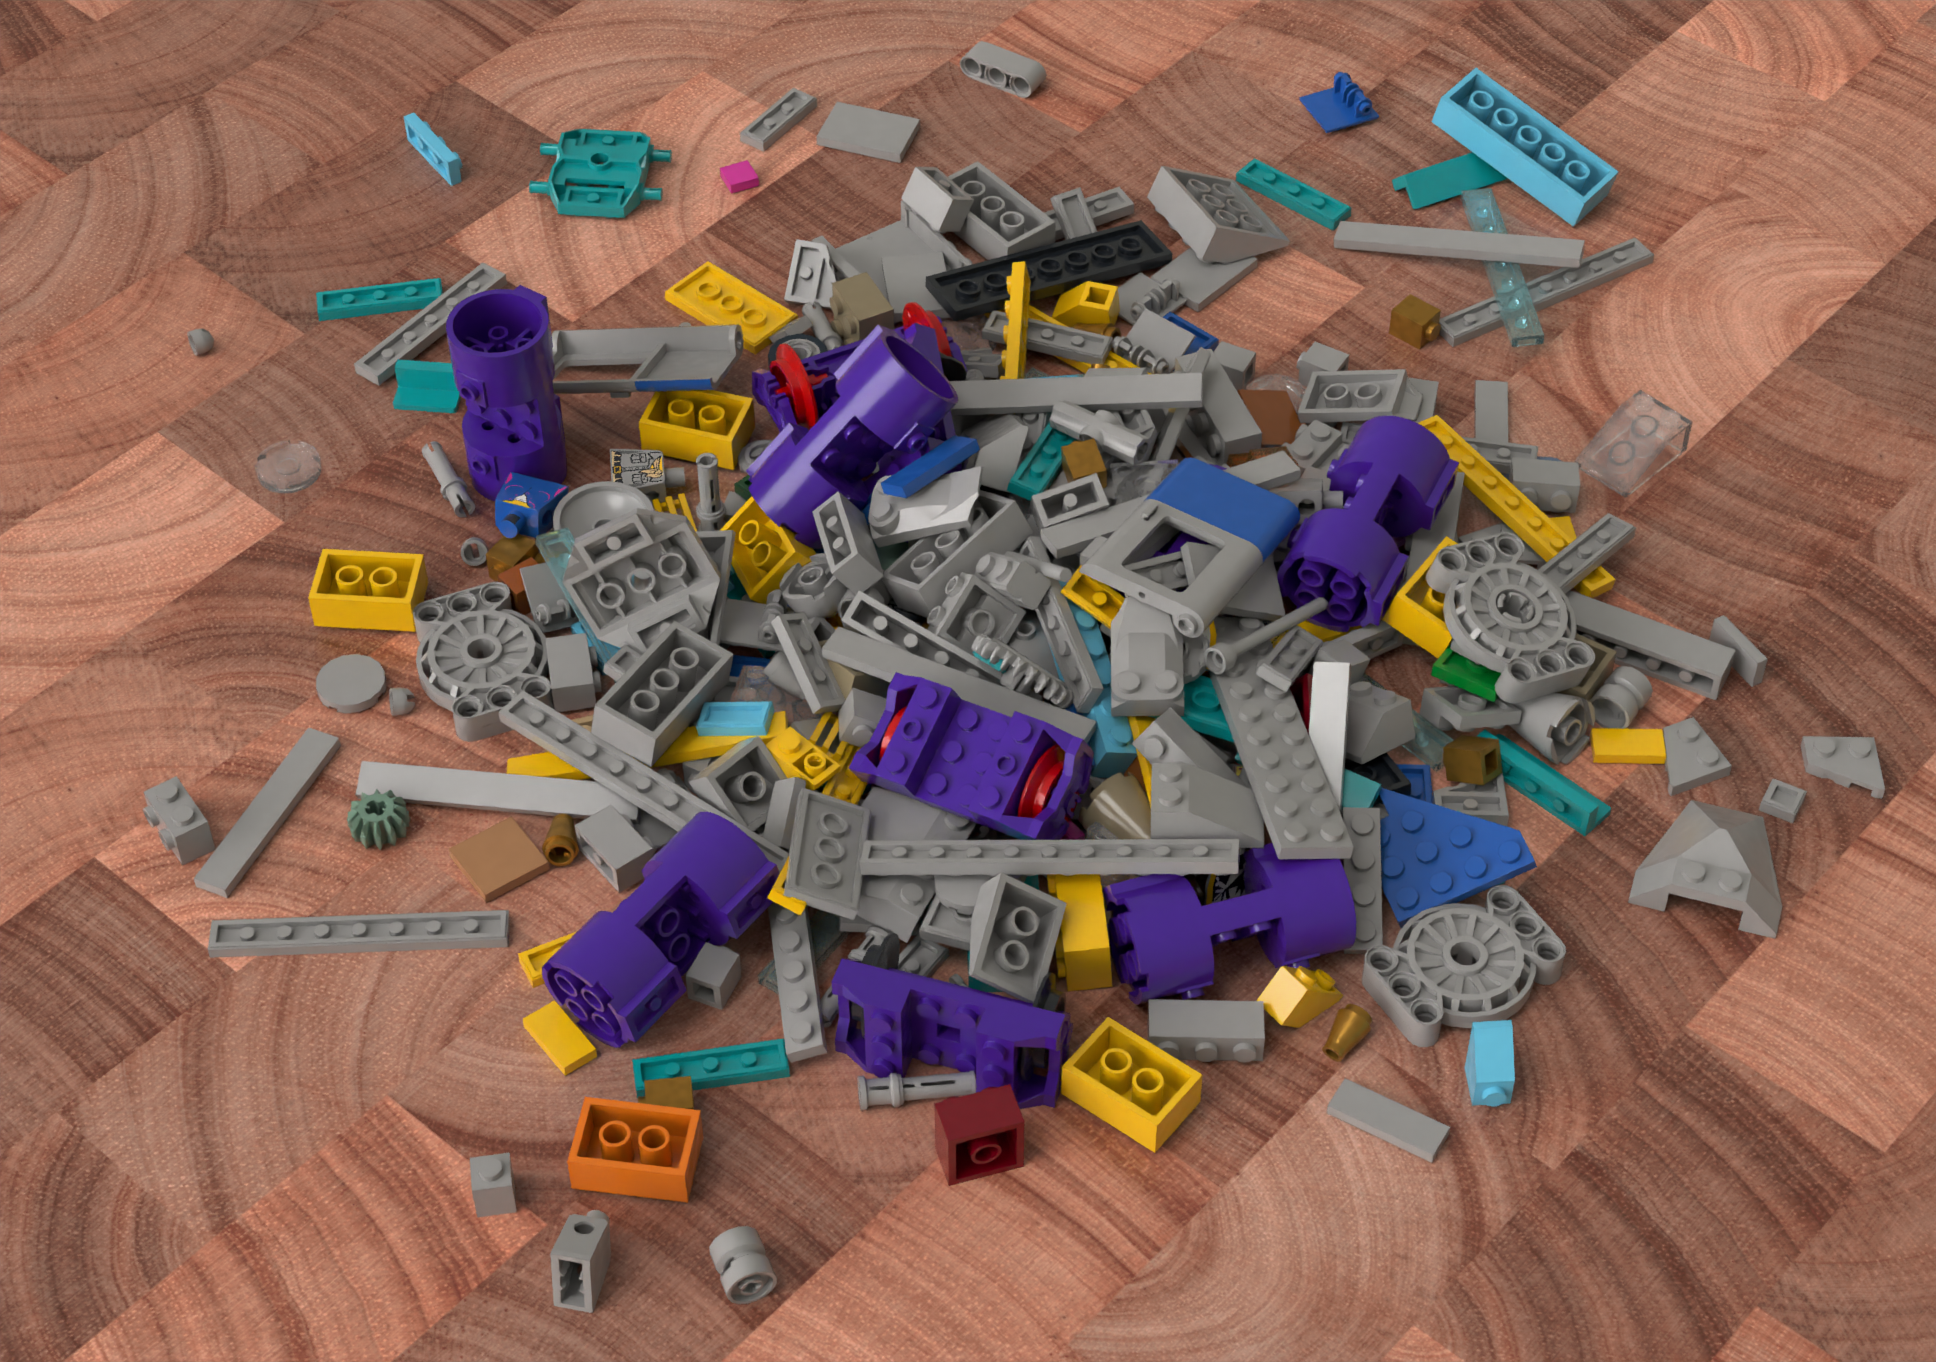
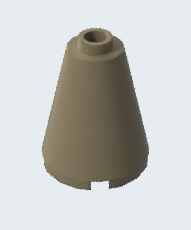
(1120, 807)

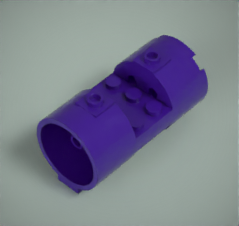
(506, 376)
(885, 402)
(1391, 487)
(1166, 937)
(630, 963)

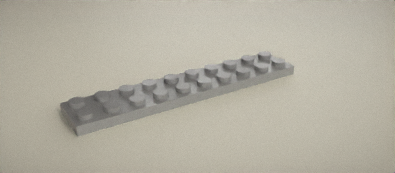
(1278, 754)

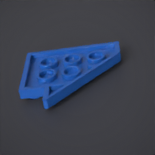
(1442, 855)

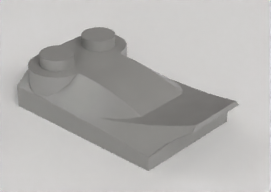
(1358, 396)
(934, 509)
(1145, 661)

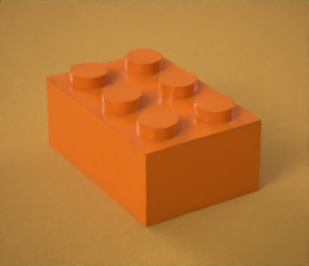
(635, 1149)

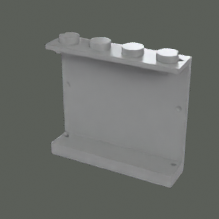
(903, 237)

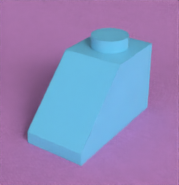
(1490, 1063)

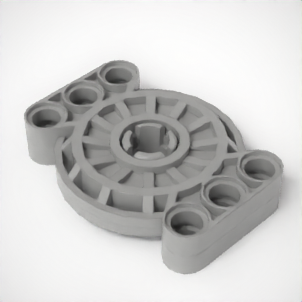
(1510, 617)
(471, 626)
(1463, 965)

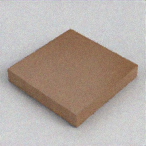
(499, 859)

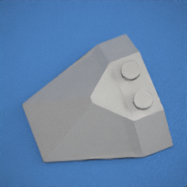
(1717, 860)

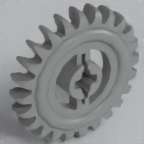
(1022, 673)

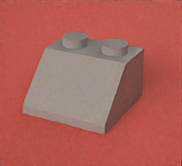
(1376, 722)
(740, 782)

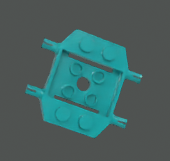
(625, 163)

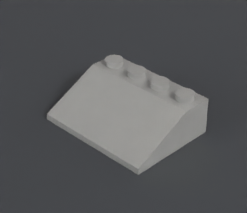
(1214, 216)
(900, 901)

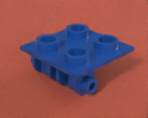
(1340, 105)

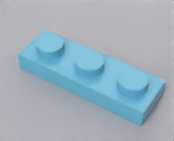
(433, 149)

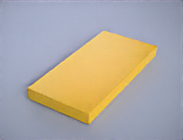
(724, 300)

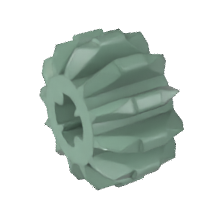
(378, 819)

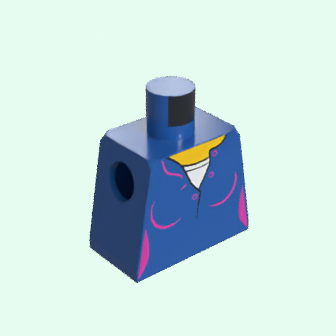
(527, 505)

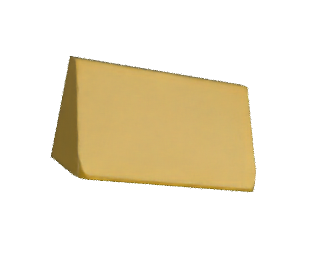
(1093, 597)

